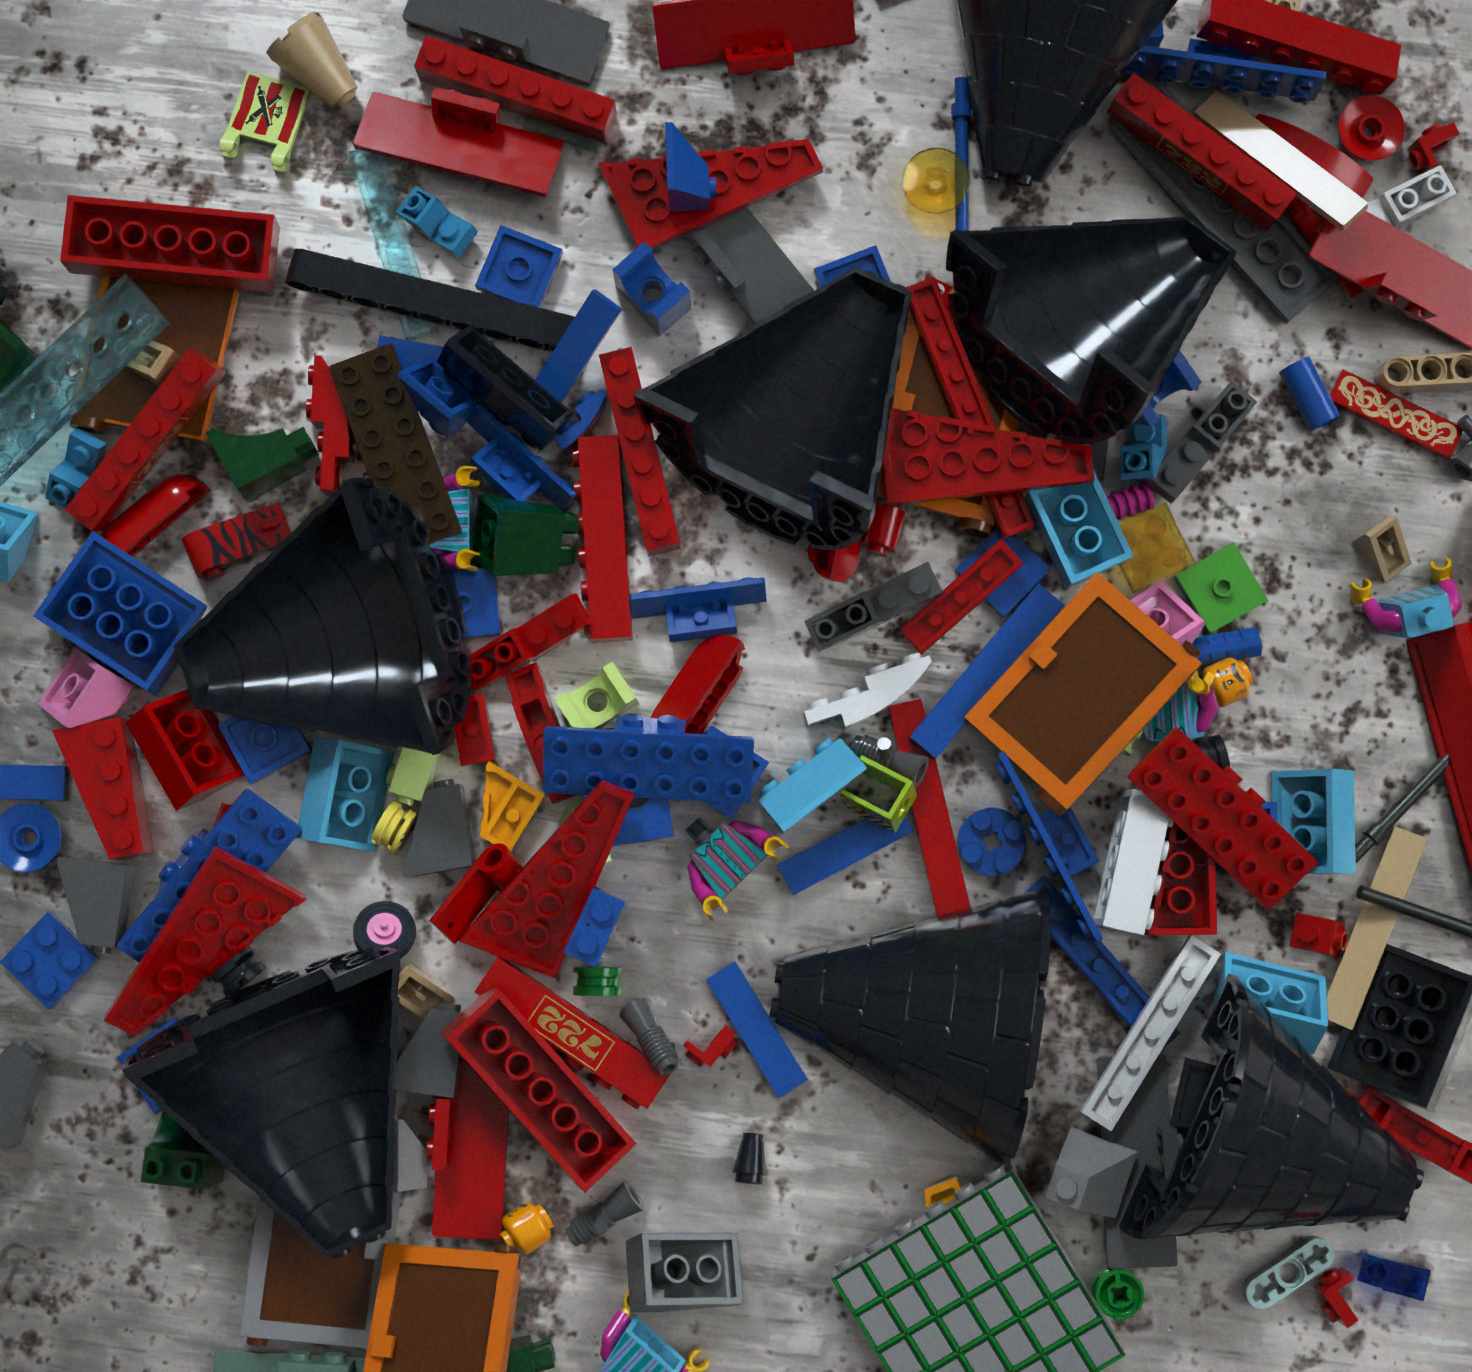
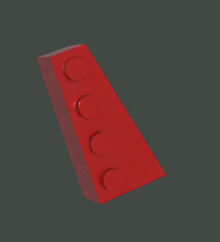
(110, 783)
(1187, 889)

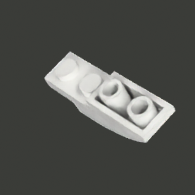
(1412, 198)
(882, 689)

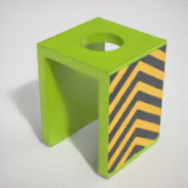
(892, 779)

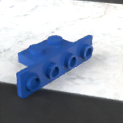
(512, 466)
(699, 609)

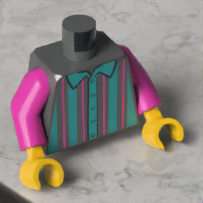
(726, 858)

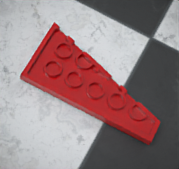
(741, 180)
(955, 458)
(544, 900)
(208, 926)

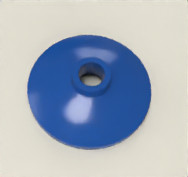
(16, 824)

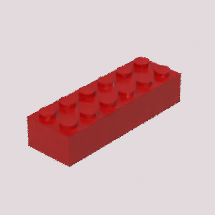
(170, 243)
(538, 1088)

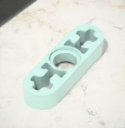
(1303, 1276)

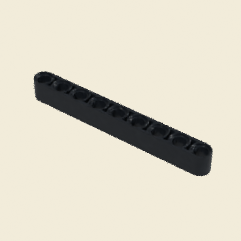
(426, 299)

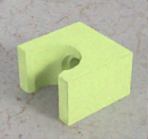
(608, 683)

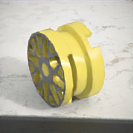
(394, 827)

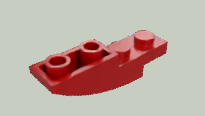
(328, 413)
(528, 641)
(534, 713)

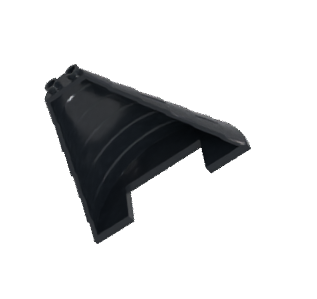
(1044, 72)
(1081, 315)
(792, 412)
(341, 630)
(934, 1013)
(294, 1092)
(1271, 1142)

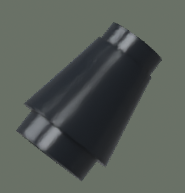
(750, 1160)

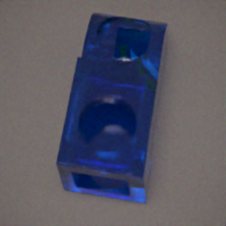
(1394, 1275)

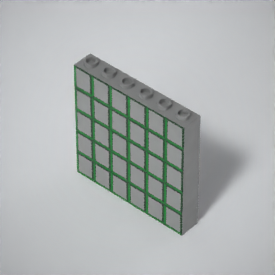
(977, 1290)

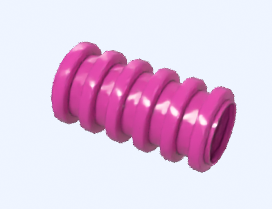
(1131, 500)

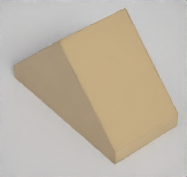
(154, 362)
(1384, 548)
(419, 991)

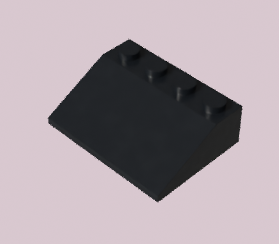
(1407, 1028)

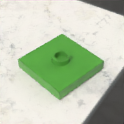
(1221, 587)

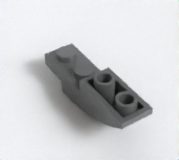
(1201, 441)
(874, 607)

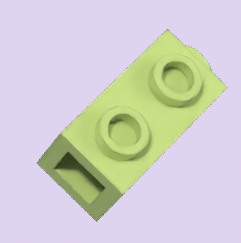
(412, 775)

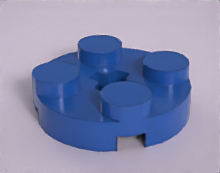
(974, 851)

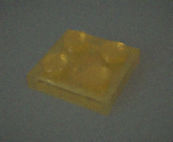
(1156, 548)

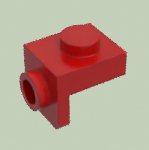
(1431, 140)
(1319, 935)
(719, 1046)
(1334, 1304)

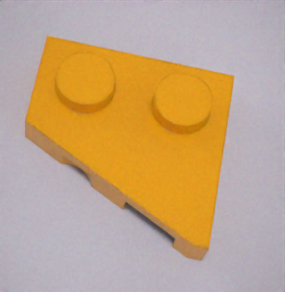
(507, 807)

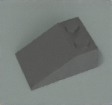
(683, 1271)

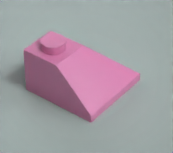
(1169, 612)
(84, 691)

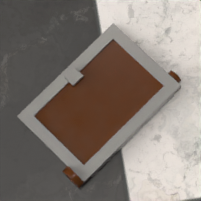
(302, 1294)

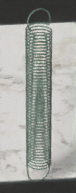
(562, 133)

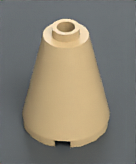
(315, 61)

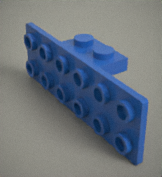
(1227, 68)
(649, 759)
(247, 830)
(1063, 840)

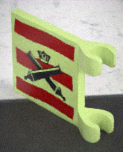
(266, 113)

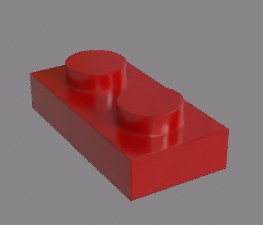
(474, 733)

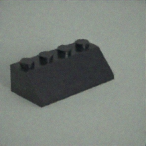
(503, 387)

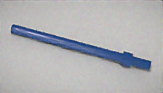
(961, 114)

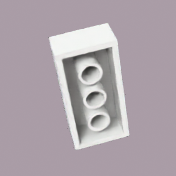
(1132, 865)

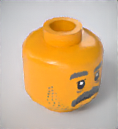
(1231, 680)
(526, 1228)

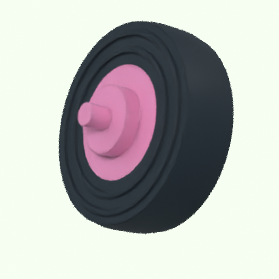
(383, 926)

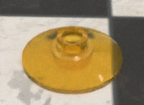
(935, 165)

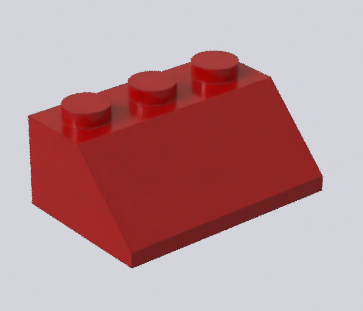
(184, 749)

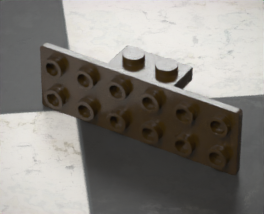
(393, 437)

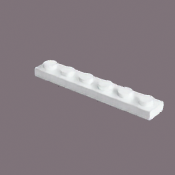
(1150, 1032)

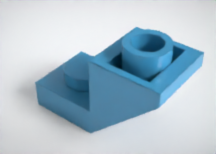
(436, 222)
(1145, 451)
(81, 460)

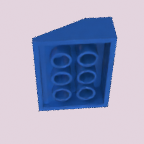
(121, 612)

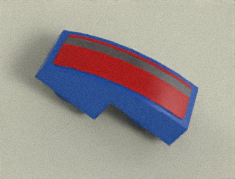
(589, 412)

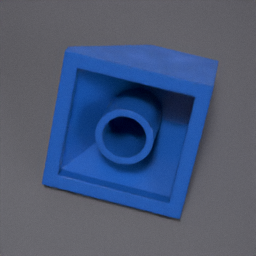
(686, 174)
(437, 397)

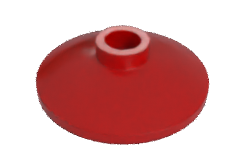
(1381, 118)

